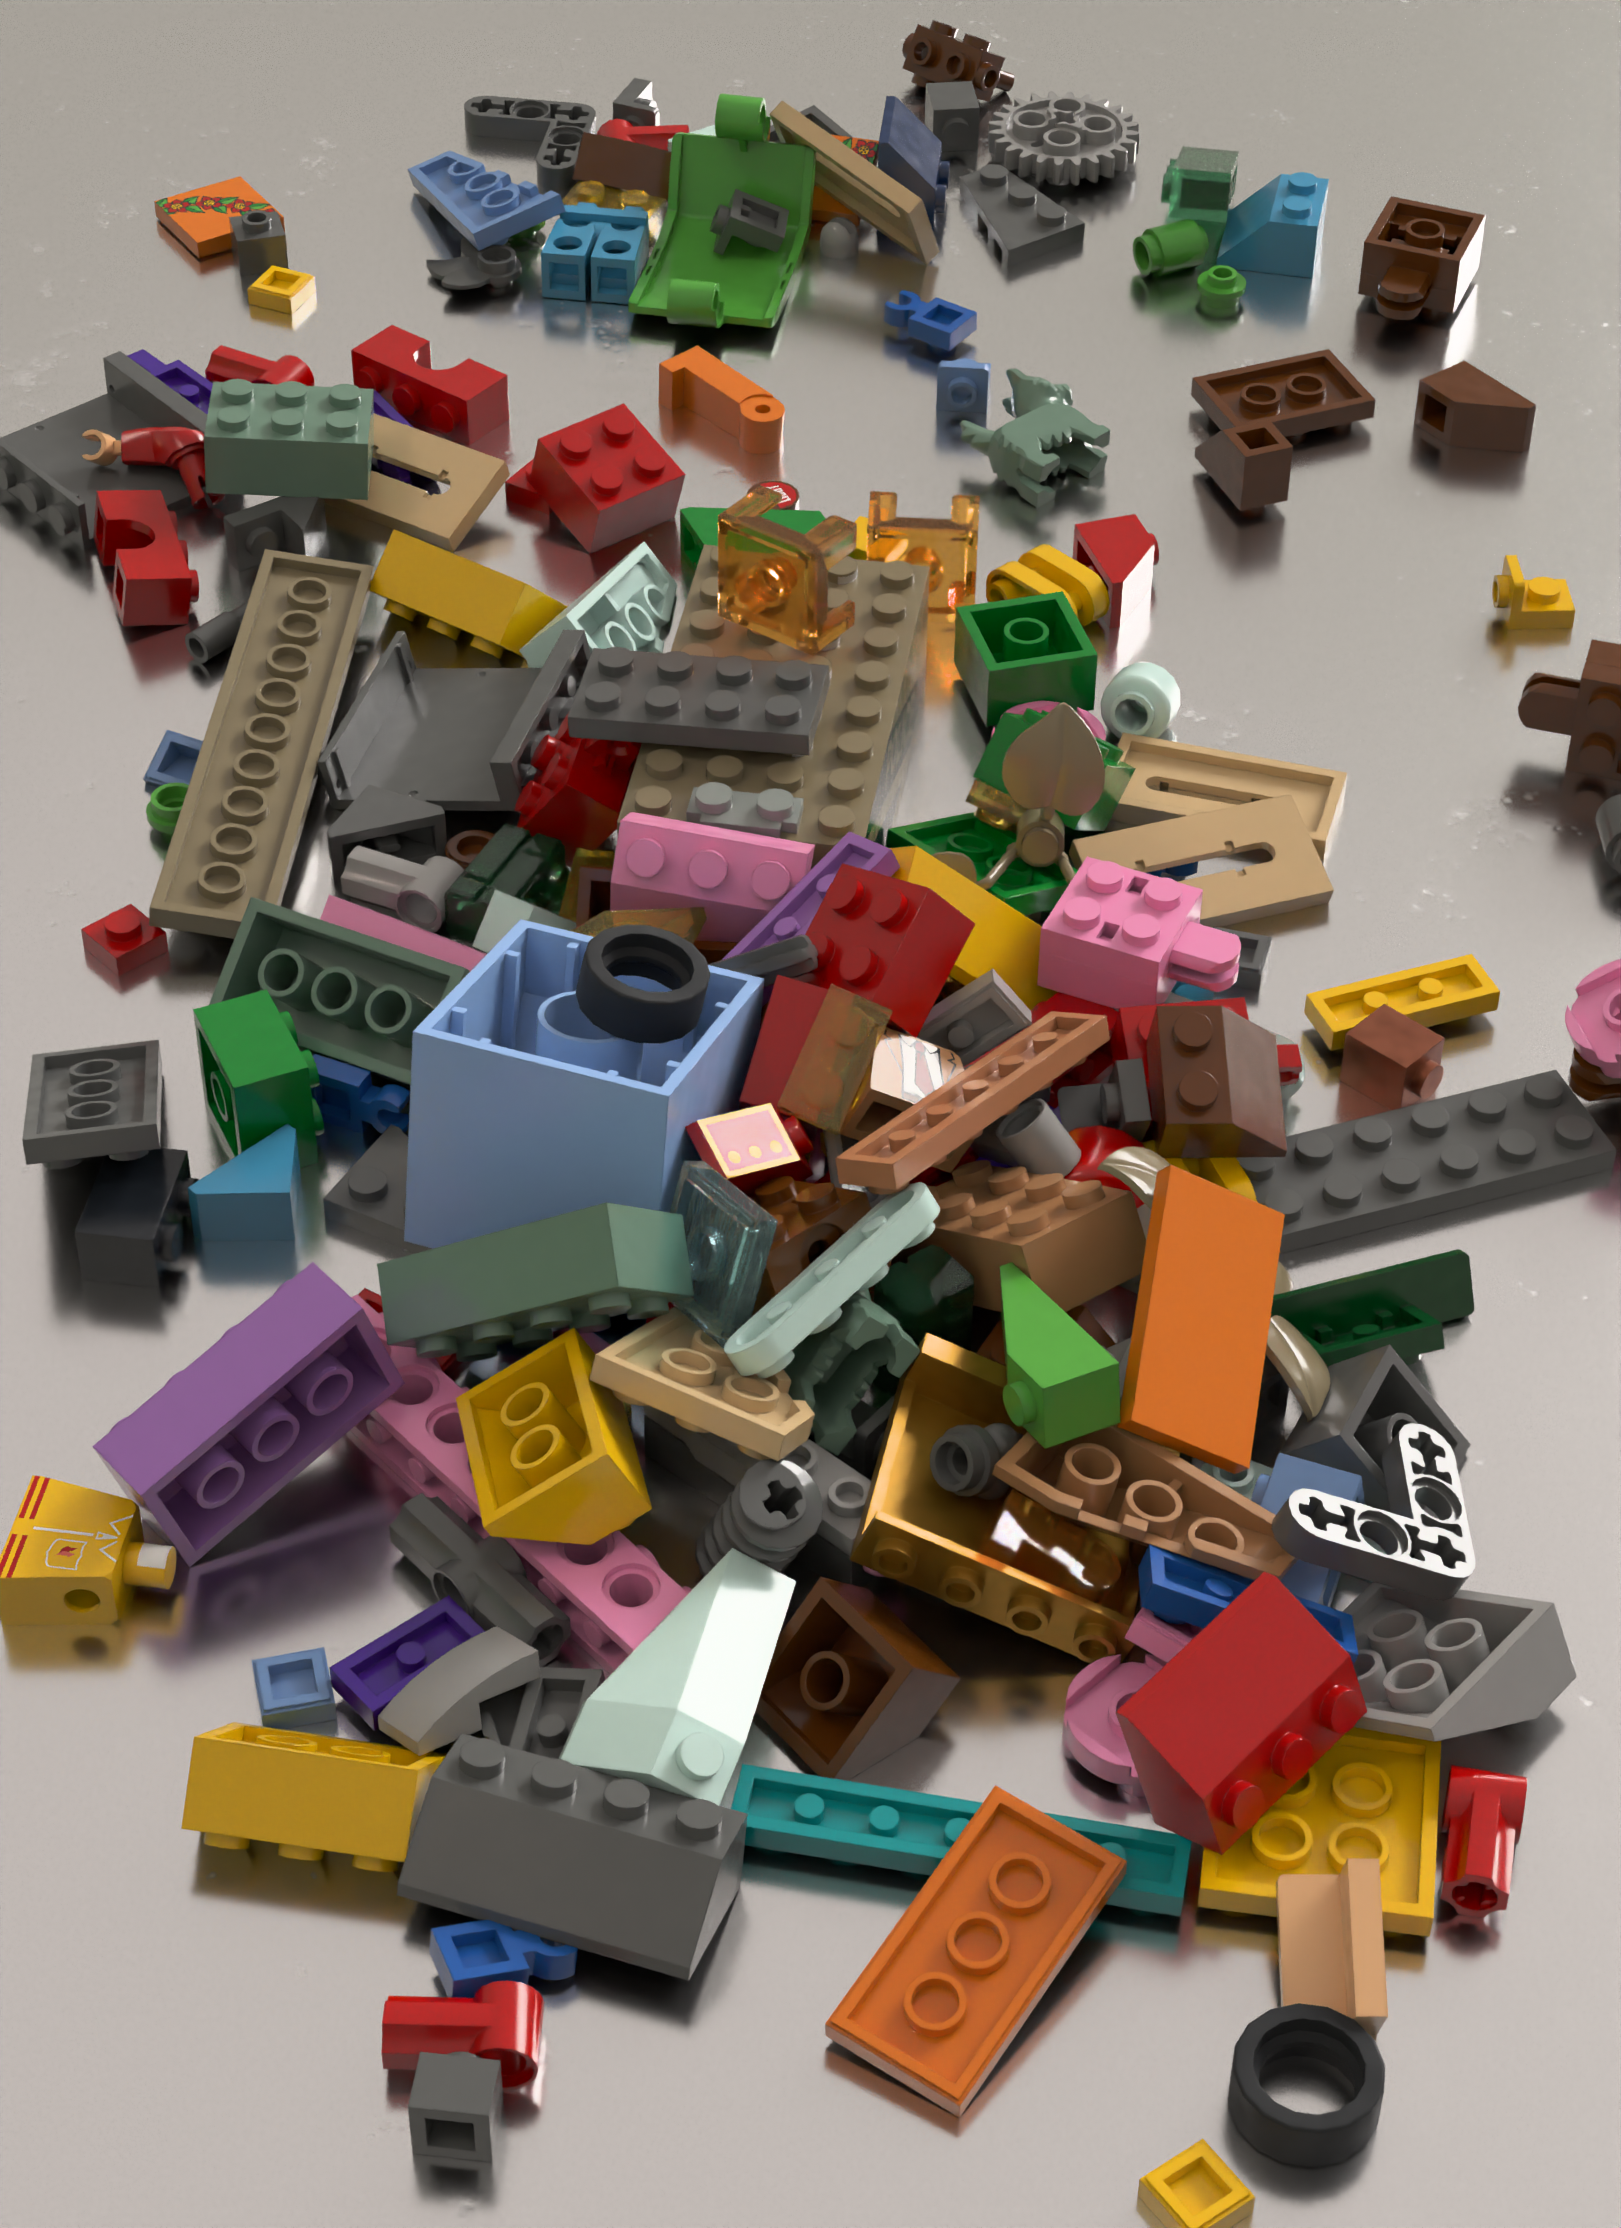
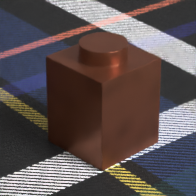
(1392, 1059)

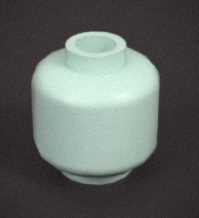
(1140, 701)

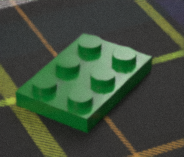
(1020, 886)

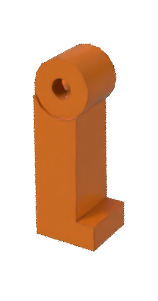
(723, 398)

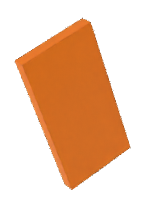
(1202, 1320)
(976, 1950)

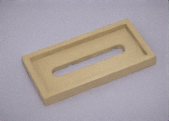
(860, 185)
(436, 518)
(1225, 775)
(1282, 885)

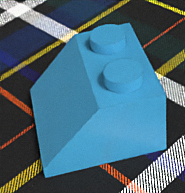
(1277, 227)

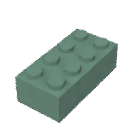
(343, 988)
(536, 1281)

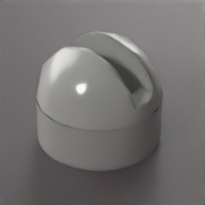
(839, 239)

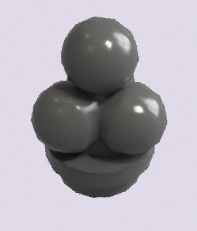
(967, 1456)

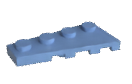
(482, 203)

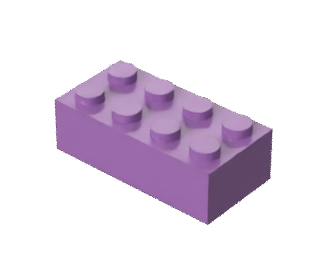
(250, 1413)

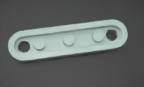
(847, 1266)

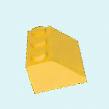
(460, 596)
(552, 1449)
(306, 1793)

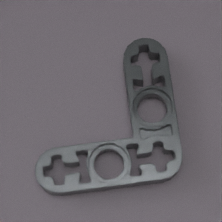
(550, 122)
(1422, 1551)

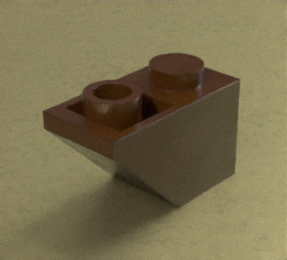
(1473, 410)
(1249, 464)

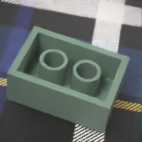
(289, 440)

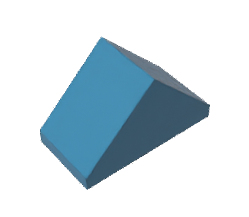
(251, 1194)

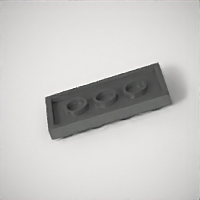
(699, 701)
(93, 1104)

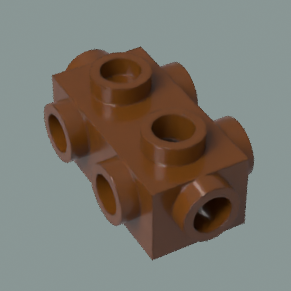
(940, 57)

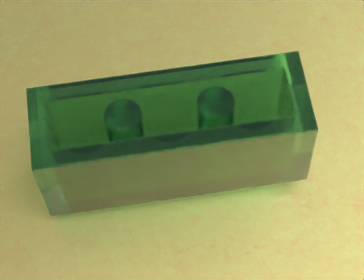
(1201, 184)

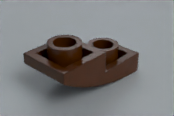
(623, 165)

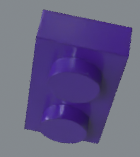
(387, 1664)

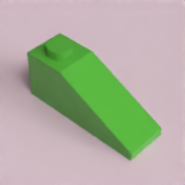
(1055, 1371)

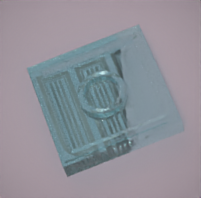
(725, 1246)

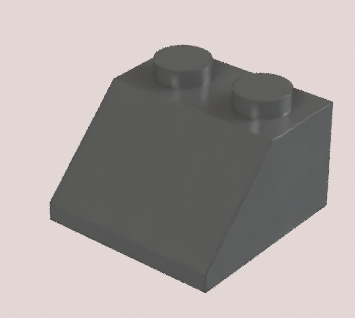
(1363, 1414)

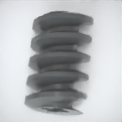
(763, 1517)

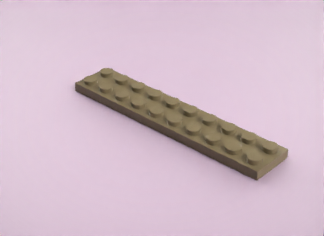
(263, 744)

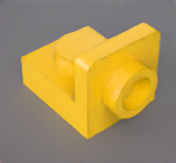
(1534, 602)

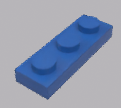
(1196, 1593)

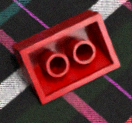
(1239, 1715)

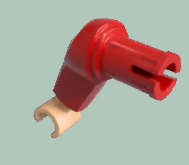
(159, 446)

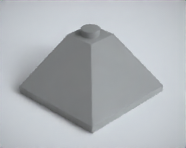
(1455, 1662)

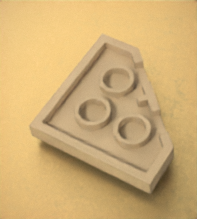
(691, 1378)

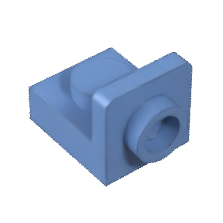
(963, 386)

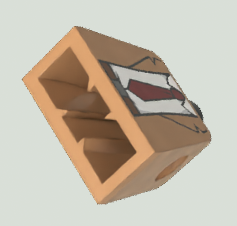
(898, 1078)

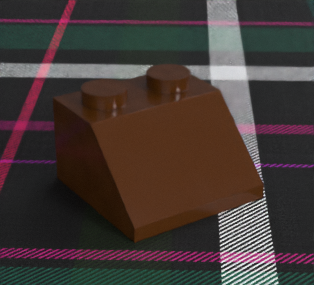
(1214, 1085)
(850, 1681)

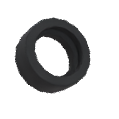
(635, 1012)
(1299, 2136)

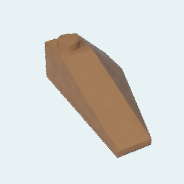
(1146, 1497)

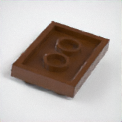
(1291, 392)

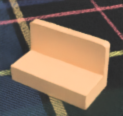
(1334, 1942)

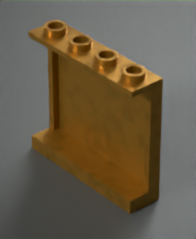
(932, 1535)

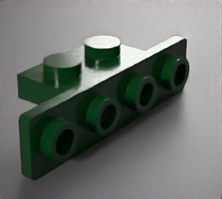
(1382, 1307)

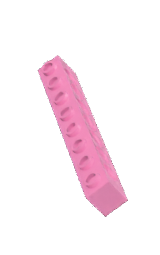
(605, 1588)

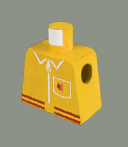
(76, 1557)

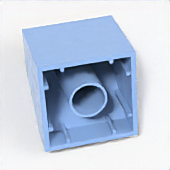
(544, 1113)

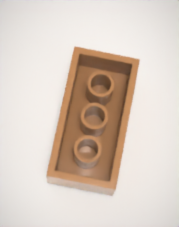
(1056, 1230)

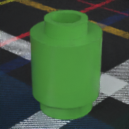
(1170, 248)

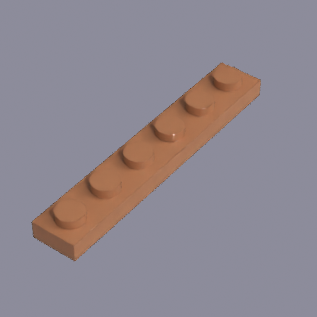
(971, 1102)

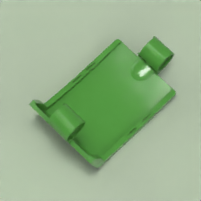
(747, 281)

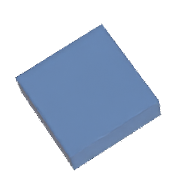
(294, 1689)

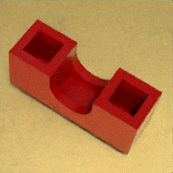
(454, 401)
(149, 560)

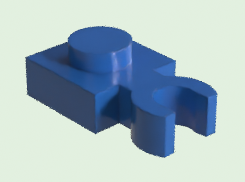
(936, 322)
(351, 1100)
(491, 1952)

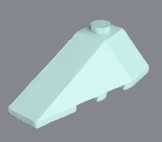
(616, 611)
(690, 1688)

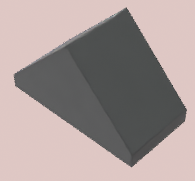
(387, 825)

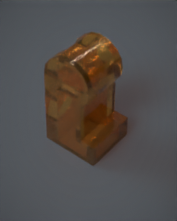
(1050, 1548)

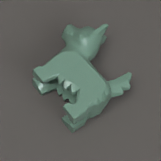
(1041, 438)
(841, 1362)

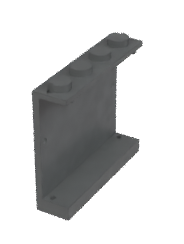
(46, 463)
(451, 731)

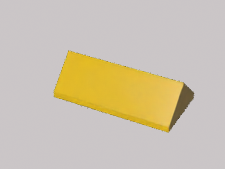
(1001, 935)

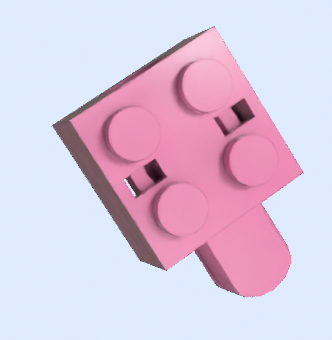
(1130, 939)

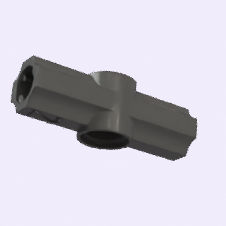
(478, 1575)

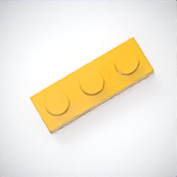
(1424, 994)

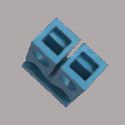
(597, 243)

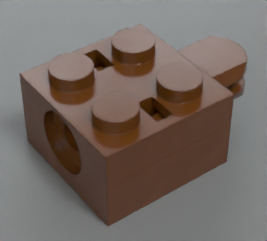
(1420, 258)
(1582, 709)
(807, 1225)

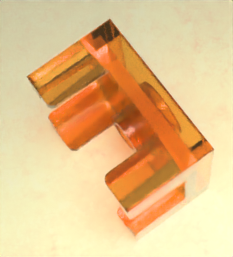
(941, 544)
(779, 577)

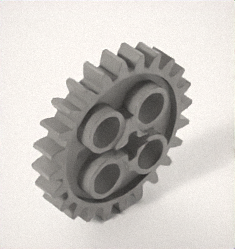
(1063, 138)

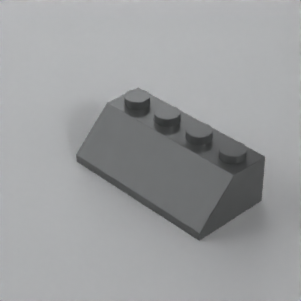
(575, 1855)

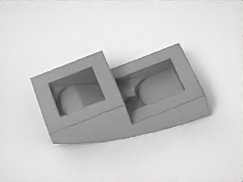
(448, 1692)

